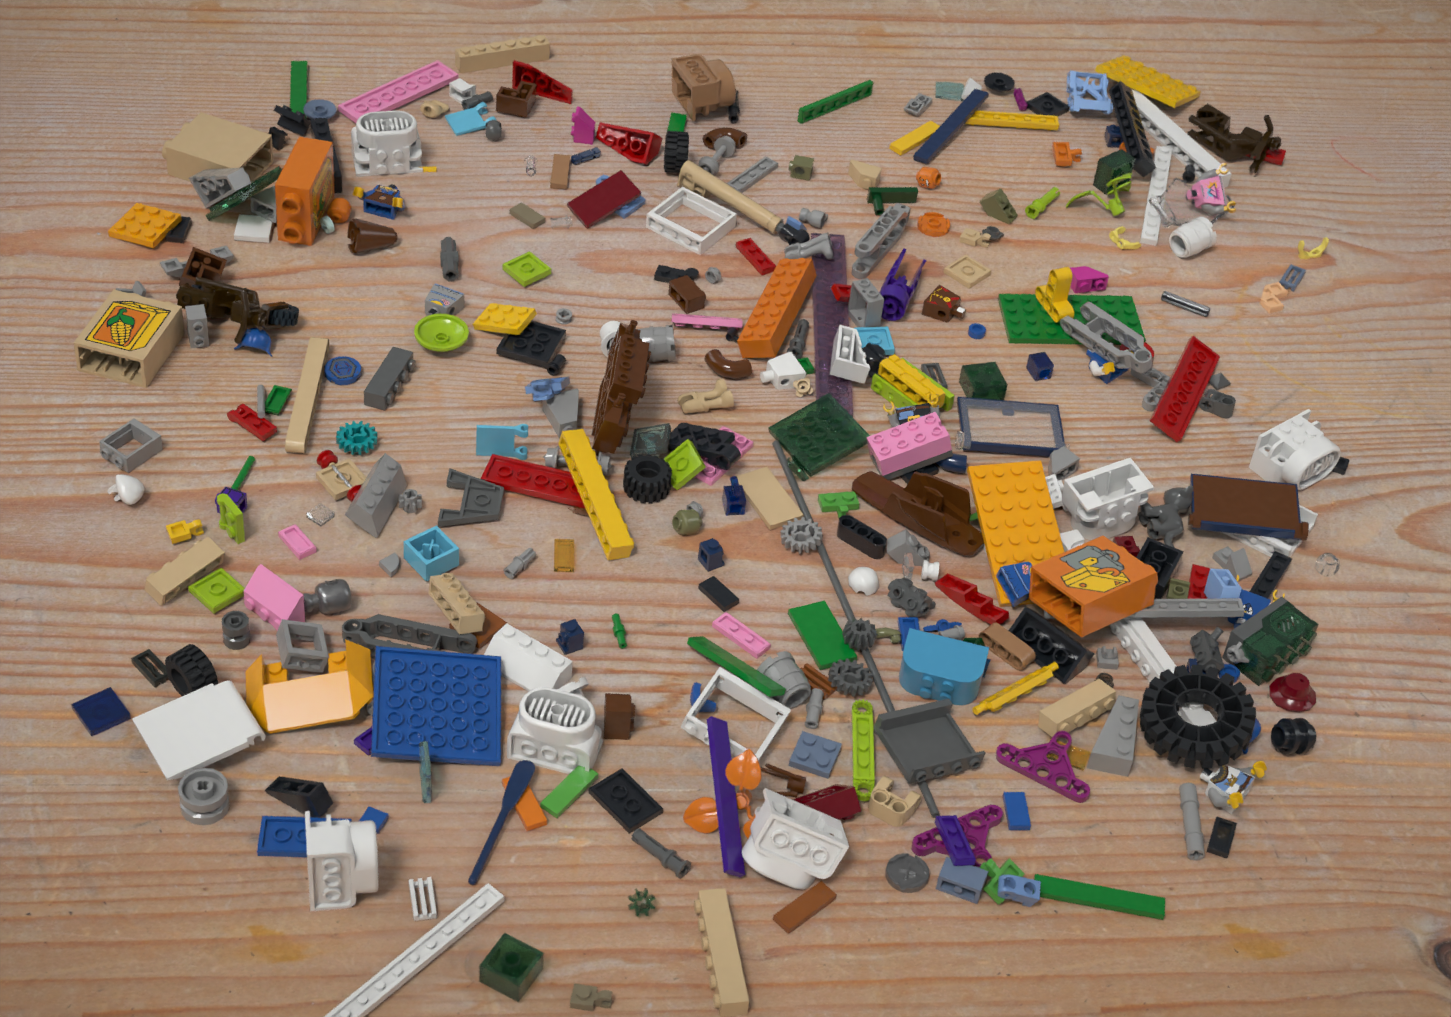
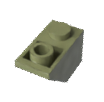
(998, 206)

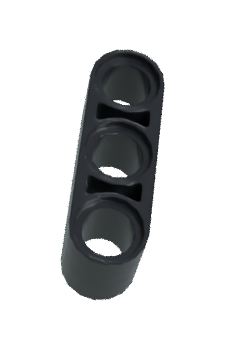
(861, 537)

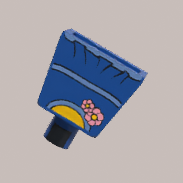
(1015, 581)

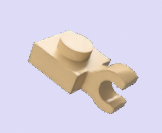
(974, 237)

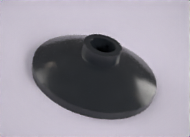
(999, 82)

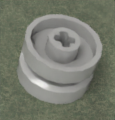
(203, 796)

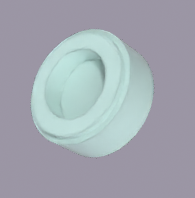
(327, 224)

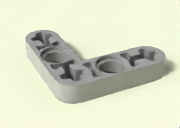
(1158, 384)

